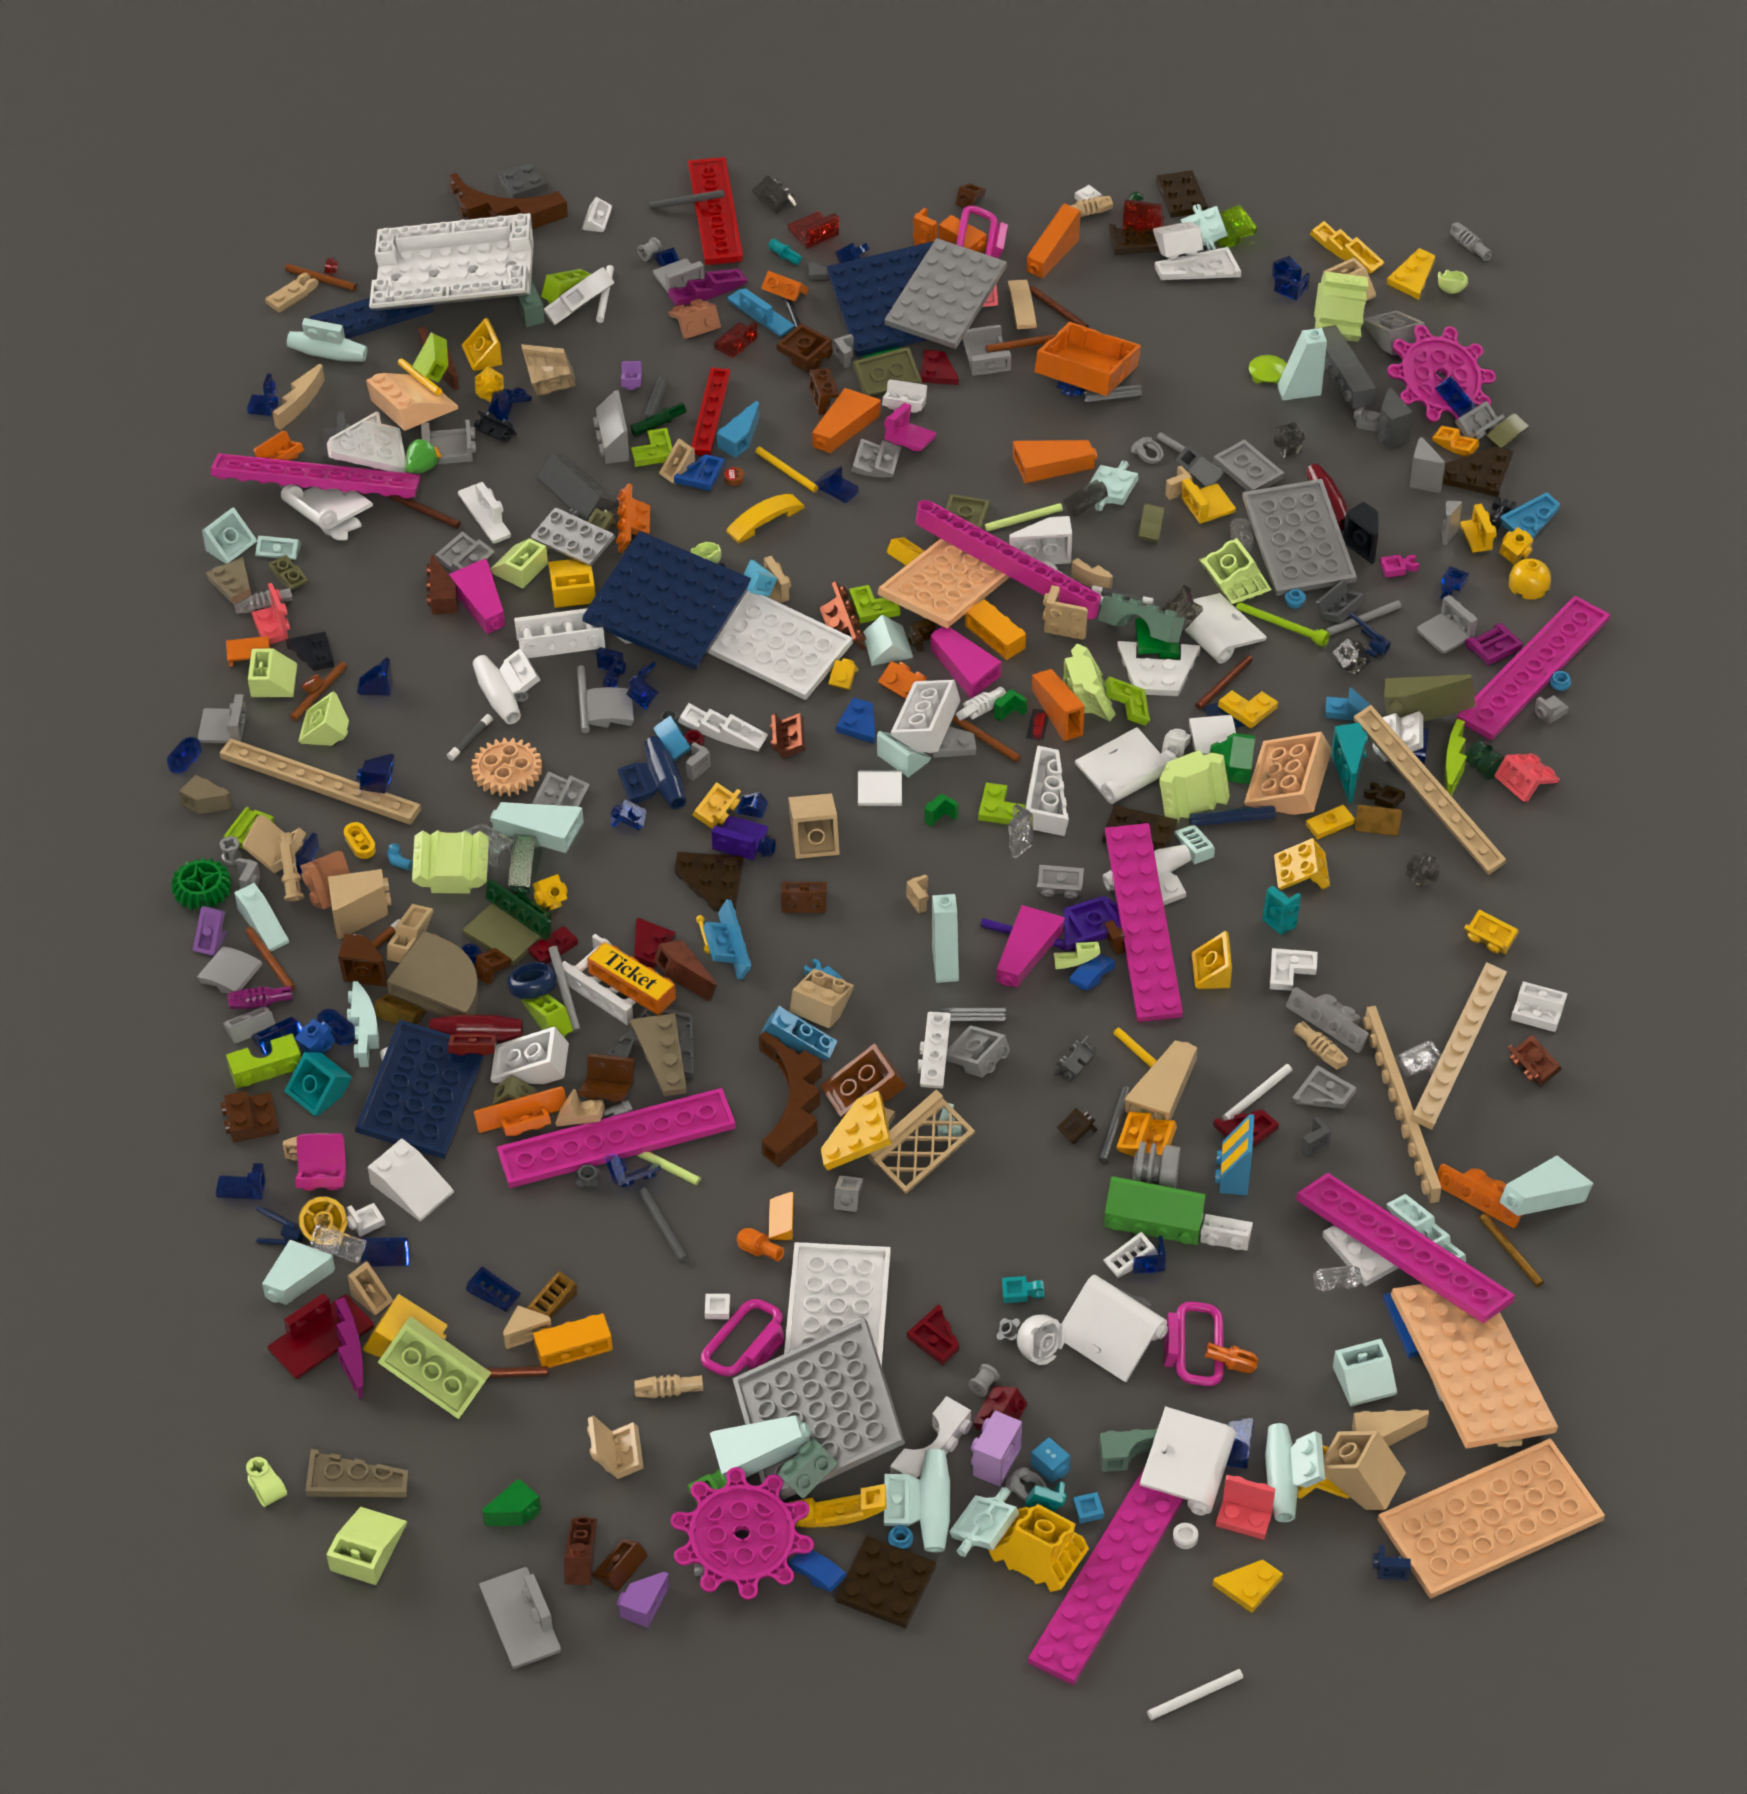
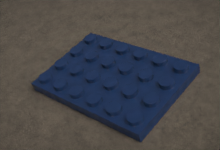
(419, 1090)

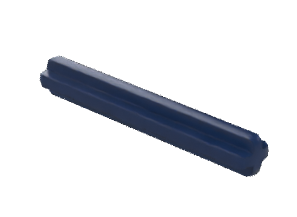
(1233, 815)

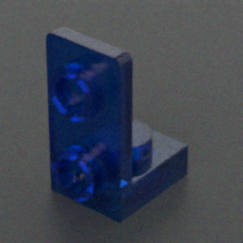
(503, 400)
(264, 403)
(611, 661)
(640, 690)
(308, 851)
(617, 1168)
(243, 1187)

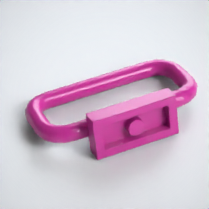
(996, 235)
(1175, 1342)
(759, 1351)

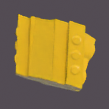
(1041, 1547)

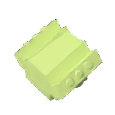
(1341, 303)
(1235, 572)
(1086, 682)
(1193, 784)
(450, 861)

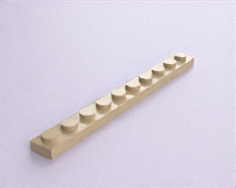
(319, 781)
(1430, 790)
(1458, 1046)
(1403, 1108)

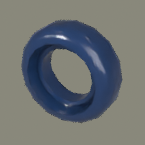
(521, 983)

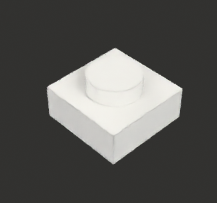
(1087, 192)
(717, 1306)

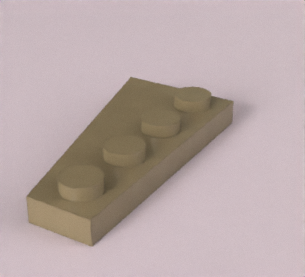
(662, 1051)
(348, 1478)

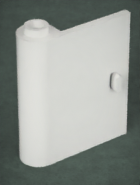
(325, 507)
(1222, 628)
(1124, 765)
(1112, 1323)
(1192, 1461)

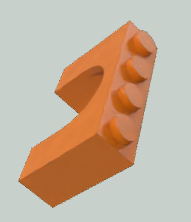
(974, 238)

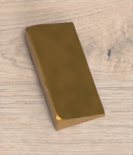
(1378, 820)
(392, 1009)

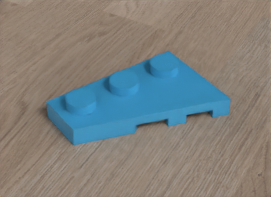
(1531, 515)

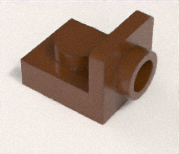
(969, 194)
(1115, 937)
(490, 963)

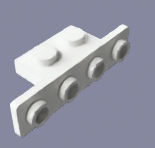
(485, 510)
(934, 1050)

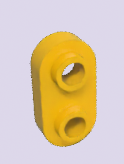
(362, 844)

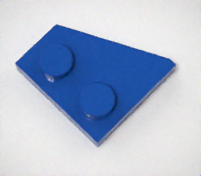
(702, 473)
(858, 721)

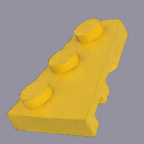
(1413, 273)

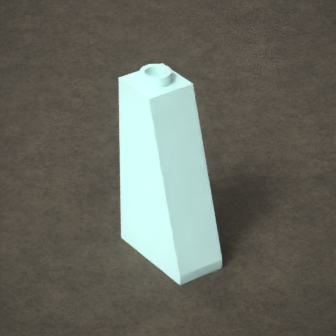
(1305, 367)
(551, 824)
(945, 938)
(1545, 1188)
(759, 1444)

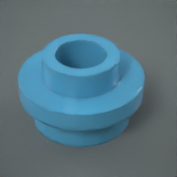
(1295, 598)
(1560, 681)
(900, 1531)

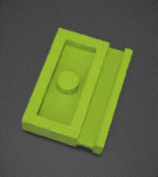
(243, 824)

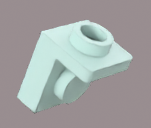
(943, 1131)

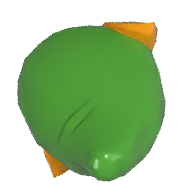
(421, 457)

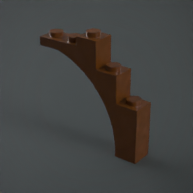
(478, 205)
(797, 1123)

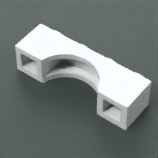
(949, 1422)

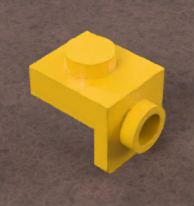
(843, 674)

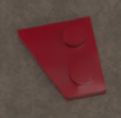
(938, 369)
(647, 941)
(1263, 1125)
(935, 1336)

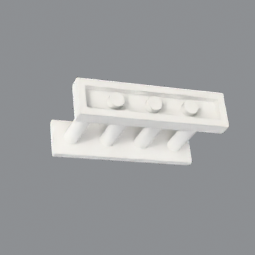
(557, 634)
(596, 993)

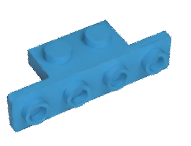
(760, 311)
(727, 941)

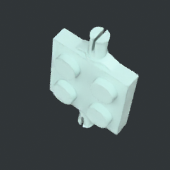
(1209, 223)
(1118, 483)
(984, 1522)

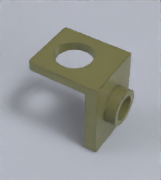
(513, 1089)

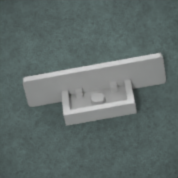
(1330, 1017)

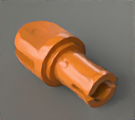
(758, 1244)
(1233, 1357)

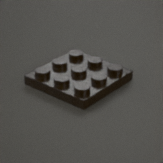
(886, 1582)

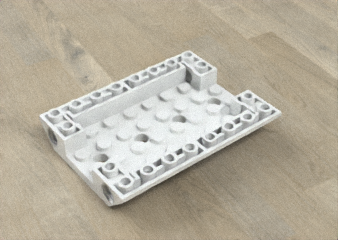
(492, 247)

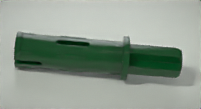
(658, 419)

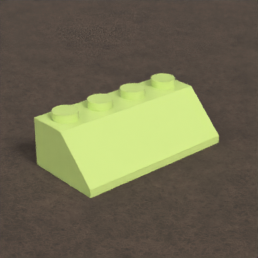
(434, 1367)

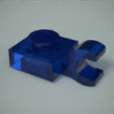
(850, 252)
(1453, 580)

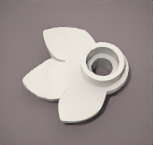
(340, 531)

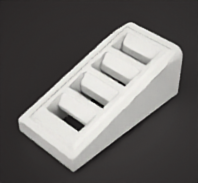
(1134, 1244)

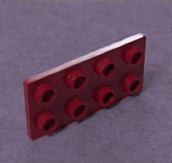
(313, 1334)

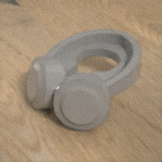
(1150, 444)
(1014, 1485)

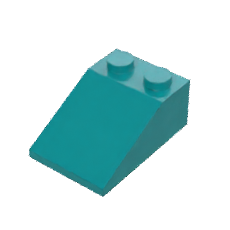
(1348, 755)

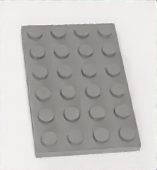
(945, 293)
(1299, 537)

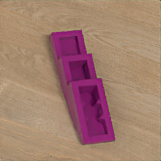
(713, 285)
(350, 1352)

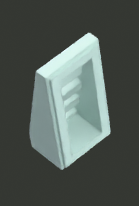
(1197, 855)

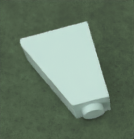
(296, 1272)

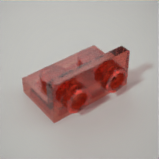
(736, 339)

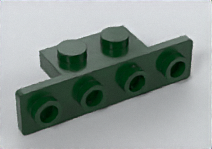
(520, 908)

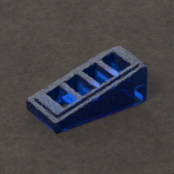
(490, 1279)

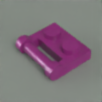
(1496, 648)

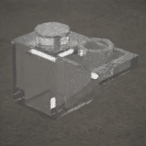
(337, 1243)

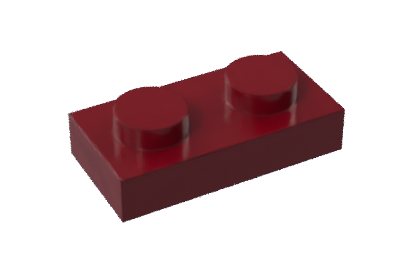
(561, 938)

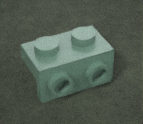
(807, 1468)

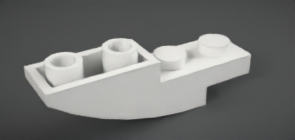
(578, 296)

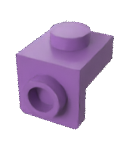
(631, 374)

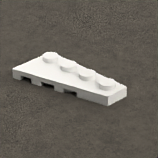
(1207, 264)

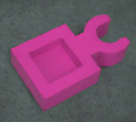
(1397, 566)

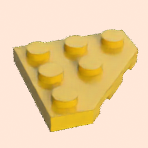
(858, 1133)

